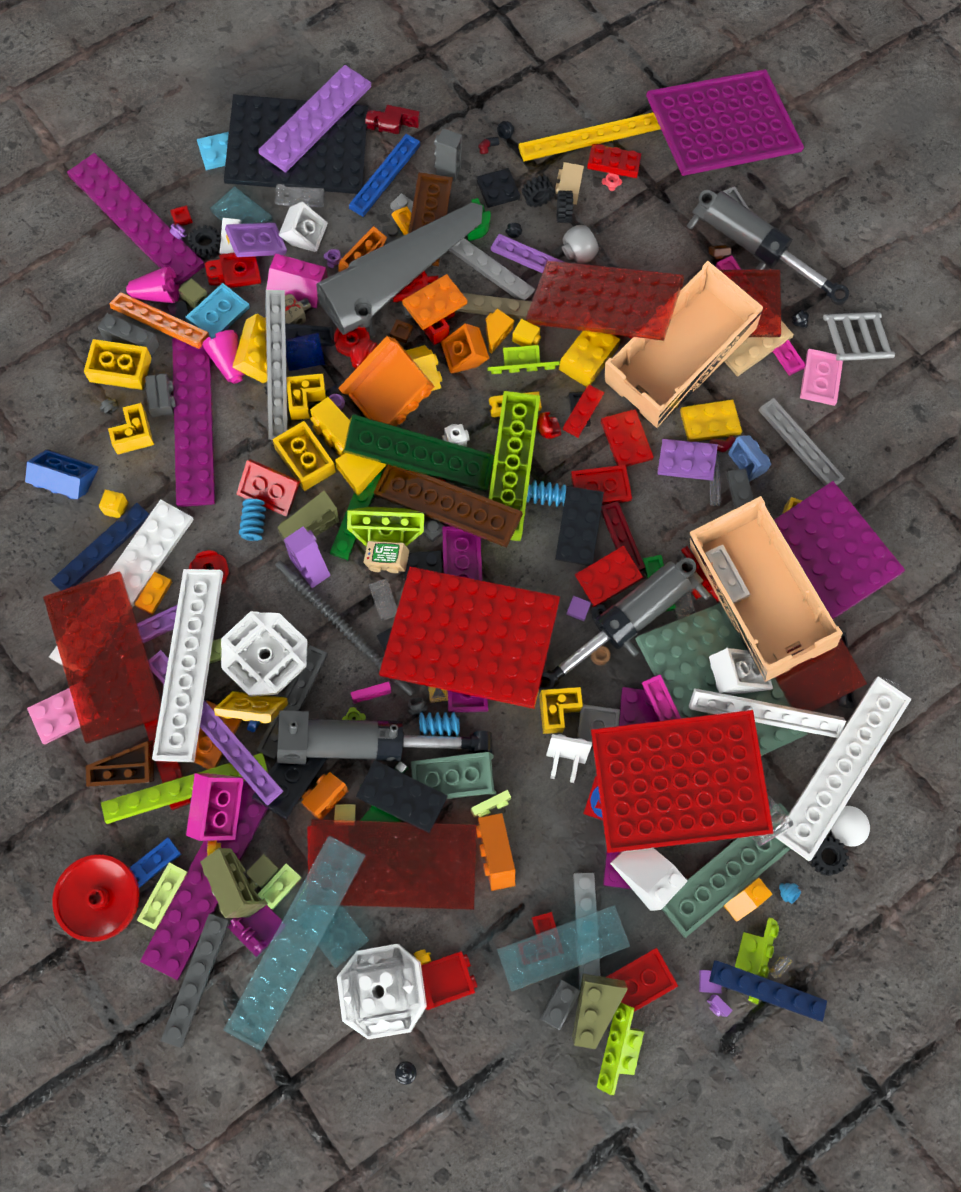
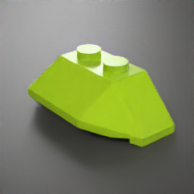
(385, 524)

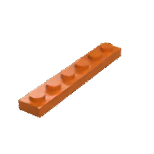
(159, 320)

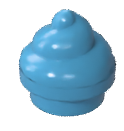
(789, 892)

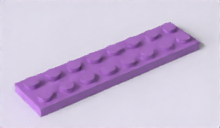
(315, 118)

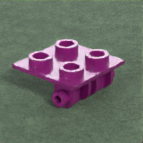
(257, 930)

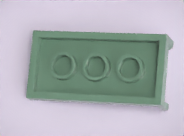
(457, 775)

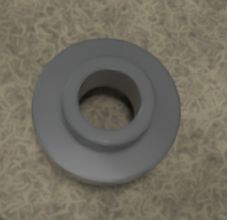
(109, 406)

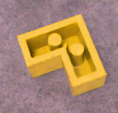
(427, 363)
(304, 390)
(134, 434)
(556, 703)

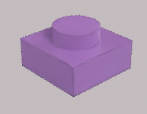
(718, 1006)

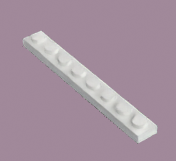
(768, 713)

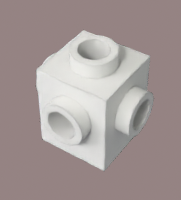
(456, 434)

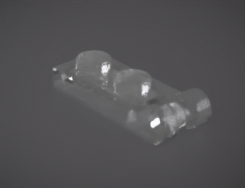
(310, 196)

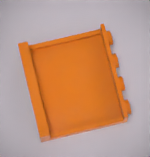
(387, 384)

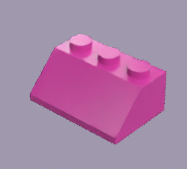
(296, 278)
(214, 807)

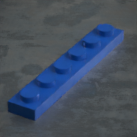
(384, 175)

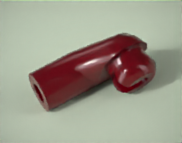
(723, 445)

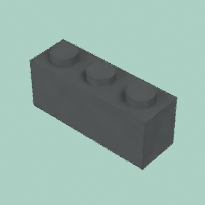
(448, 154)
(123, 332)

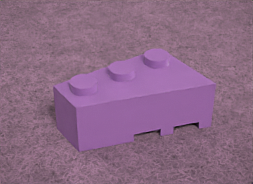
(306, 556)

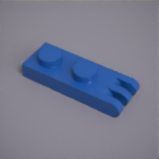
(155, 861)

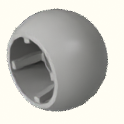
(580, 244)

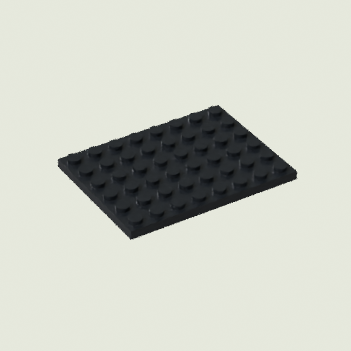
(330, 164)

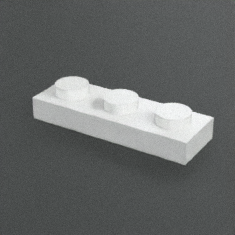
(727, 573)

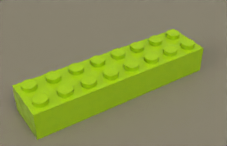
(514, 452)

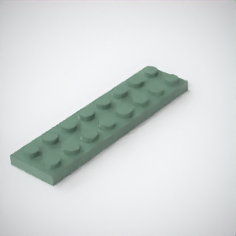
(721, 881)

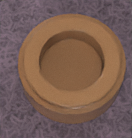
(601, 655)

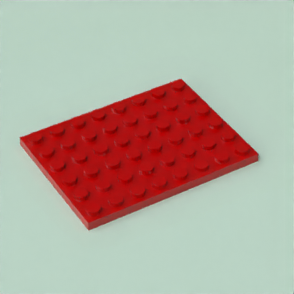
(471, 637)
(681, 781)

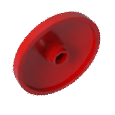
(95, 898)

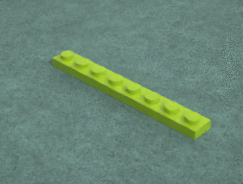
(162, 794)

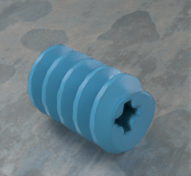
(546, 493)
(251, 518)
(439, 724)

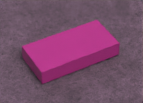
(371, 692)

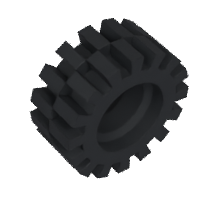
(538, 191)
(564, 206)
(201, 234)
(840, 861)

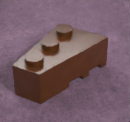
(125, 767)

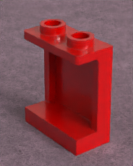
(447, 980)

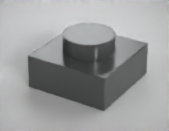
(433, 529)

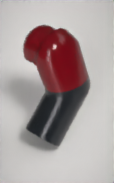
(488, 142)

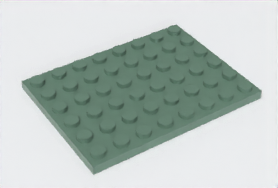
(682, 659)

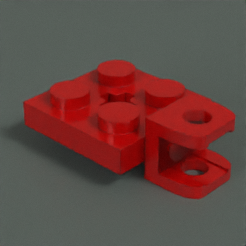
(226, 271)

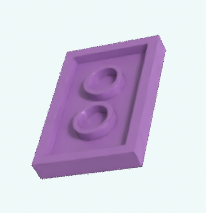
(255, 239)
(687, 459)

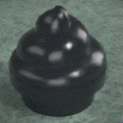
(505, 129)
(800, 318)
(405, 1073)

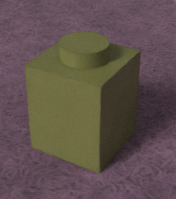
(192, 293)
(262, 871)

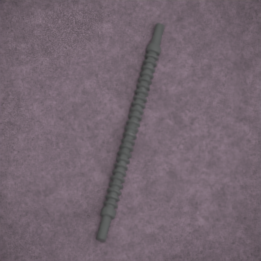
(293, 578)

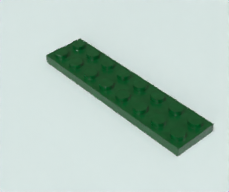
(418, 453)

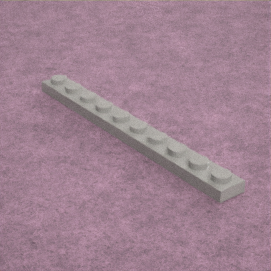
(481, 261)

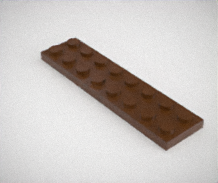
(449, 504)

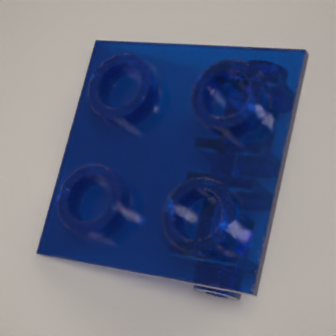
(304, 352)

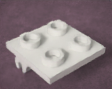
(568, 748)

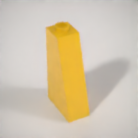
(358, 471)

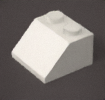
(303, 227)

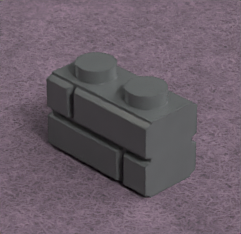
(159, 395)
(560, 1004)

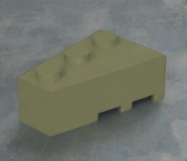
(315, 516)
(230, 886)
(595, 1008)

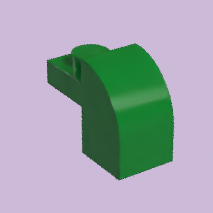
(483, 228)

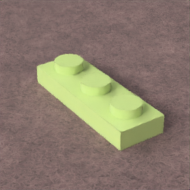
(162, 896)

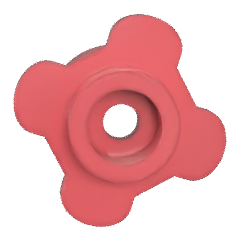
(612, 181)

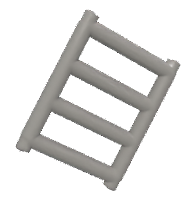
(861, 317)

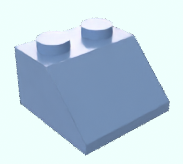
(747, 455)

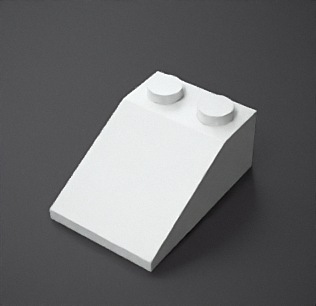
(737, 672)
(649, 876)

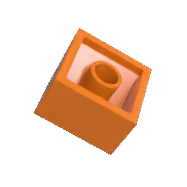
(464, 349)
(324, 795)

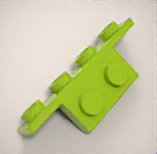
(522, 357)
(756, 951)
(621, 1049)

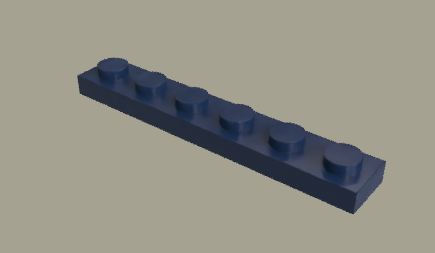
(101, 548)
(768, 991)

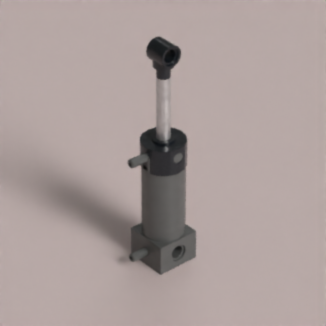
(359, 739)

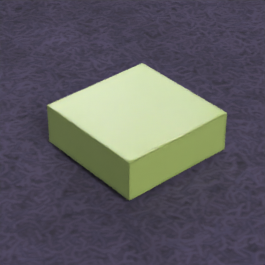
(345, 812)

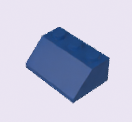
(60, 474)

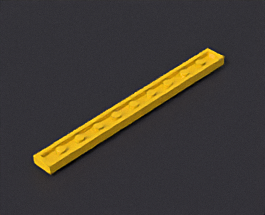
(588, 136)

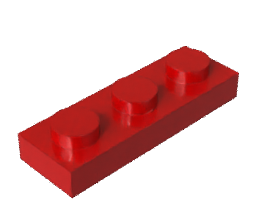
(583, 411)

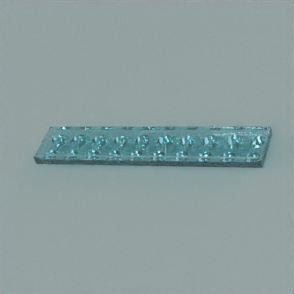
(294, 943)

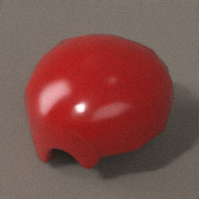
(548, 426)

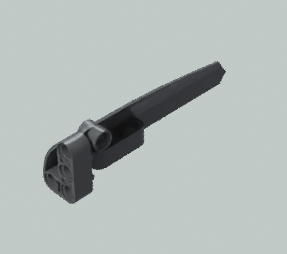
(377, 277)

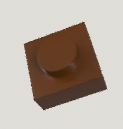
(719, 251)
(401, 331)

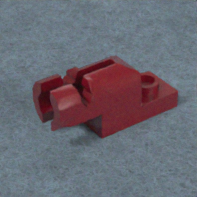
(392, 119)

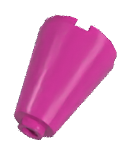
(155, 286)
(223, 351)

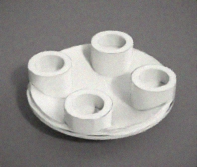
(851, 826)

